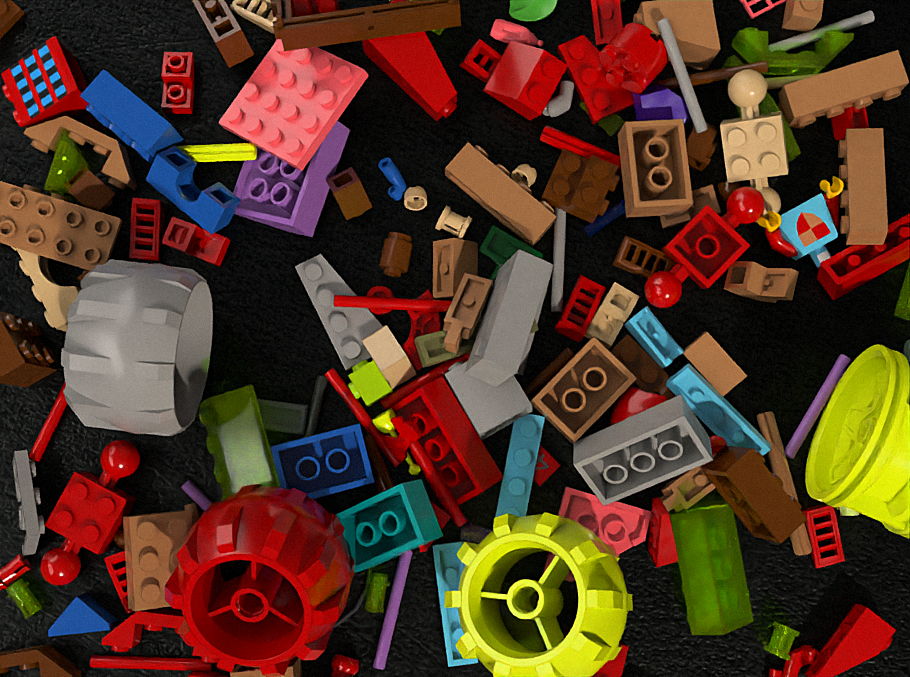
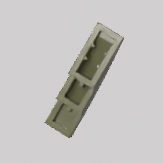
(432, 346)

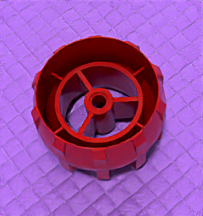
(286, 595)

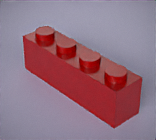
(864, 262)

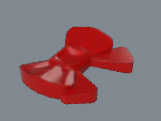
(407, 434)

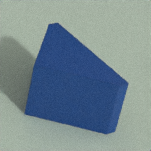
(83, 616)

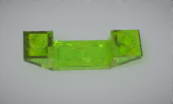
(754, 48)

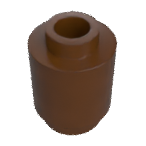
(396, 254)

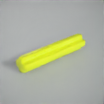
(220, 152)

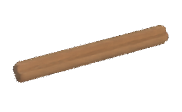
(780, 467)

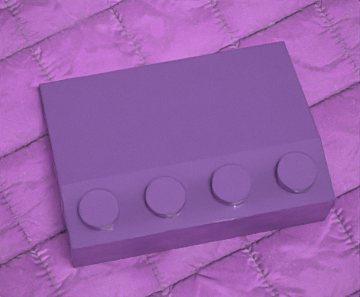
(282, 194)

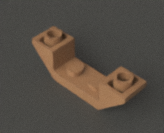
(117, 167)

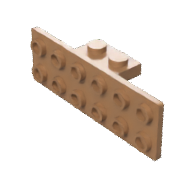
(55, 227)

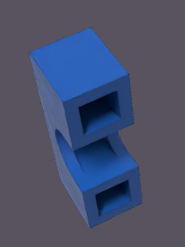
(173, 177)

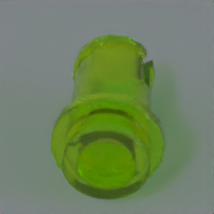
(376, 592)
(23, 598)

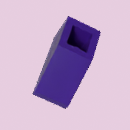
(660, 104)

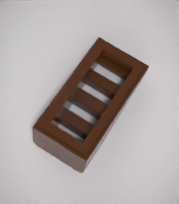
(639, 247)

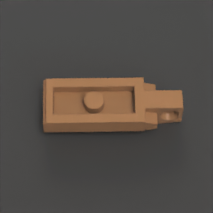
(465, 310)
(686, 489)

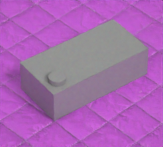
(508, 318)
(642, 450)

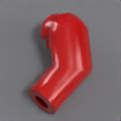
(800, 657)

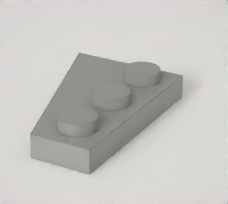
(34, 525)

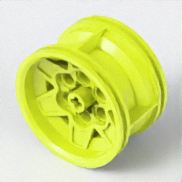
(864, 441)

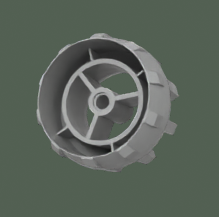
(138, 347)

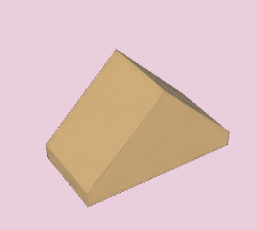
(389, 357)

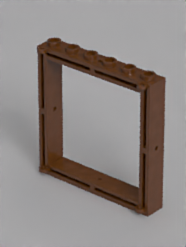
(361, 22)

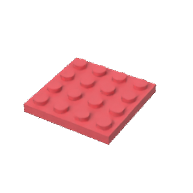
(293, 102)

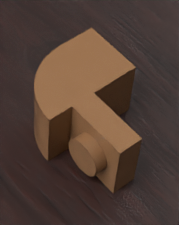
(761, 283)

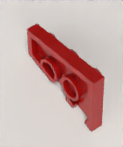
(590, 80)

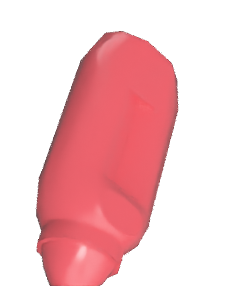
(508, 31)

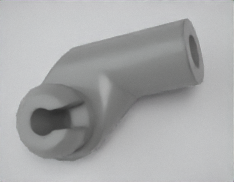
(562, 102)

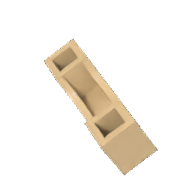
(54, 297)

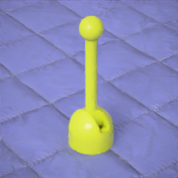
(384, 424)

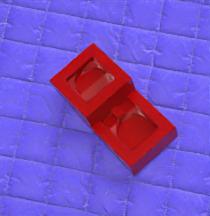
(195, 241)

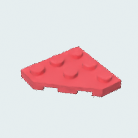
(614, 523)

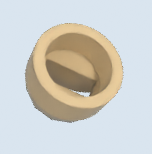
(524, 169)
(417, 204)

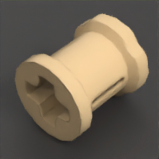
(453, 223)

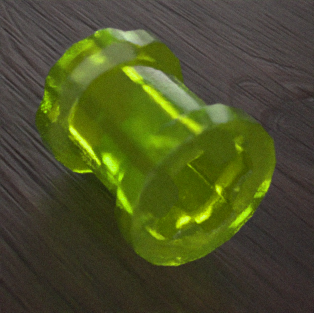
(781, 640)

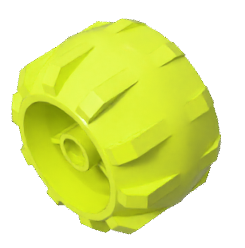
(601, 598)

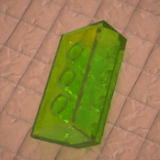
(238, 440)
(711, 570)

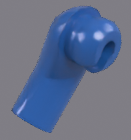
(395, 178)

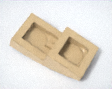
(612, 315)

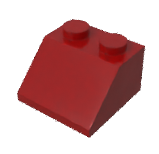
(525, 79)

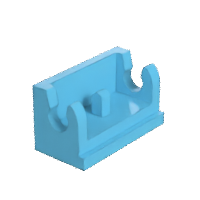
(653, 337)

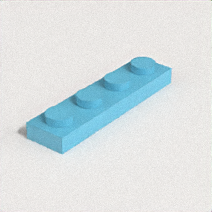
(716, 410)
(520, 466)
(448, 575)

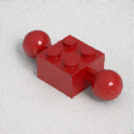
(705, 247)
(90, 512)

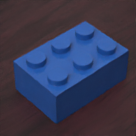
(129, 117)
(324, 462)

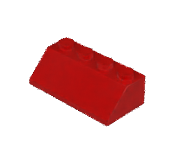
(449, 440)

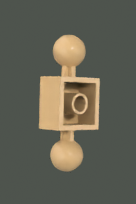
(755, 142)

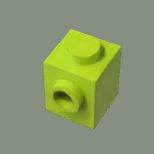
(368, 382)

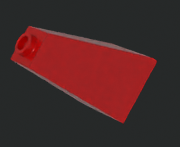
(416, 69)

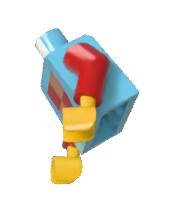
(807, 226)

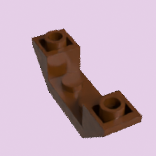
(47, 658)

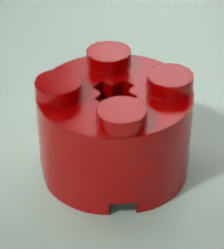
(633, 58)

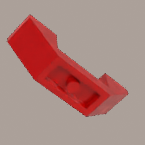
(129, 632)

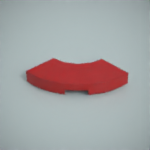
(421, 324)

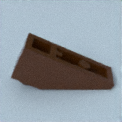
(224, 30)

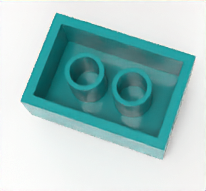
(389, 525)

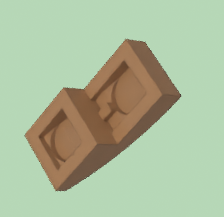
(700, 198)

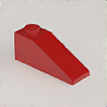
(854, 641)

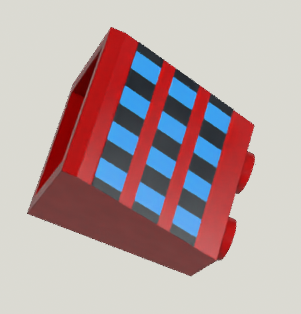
(45, 85)

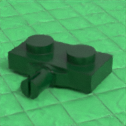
(502, 246)

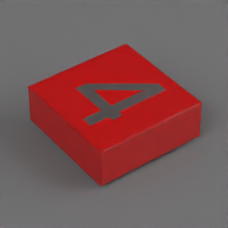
(545, 466)

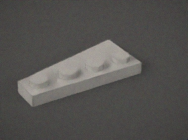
(343, 324)

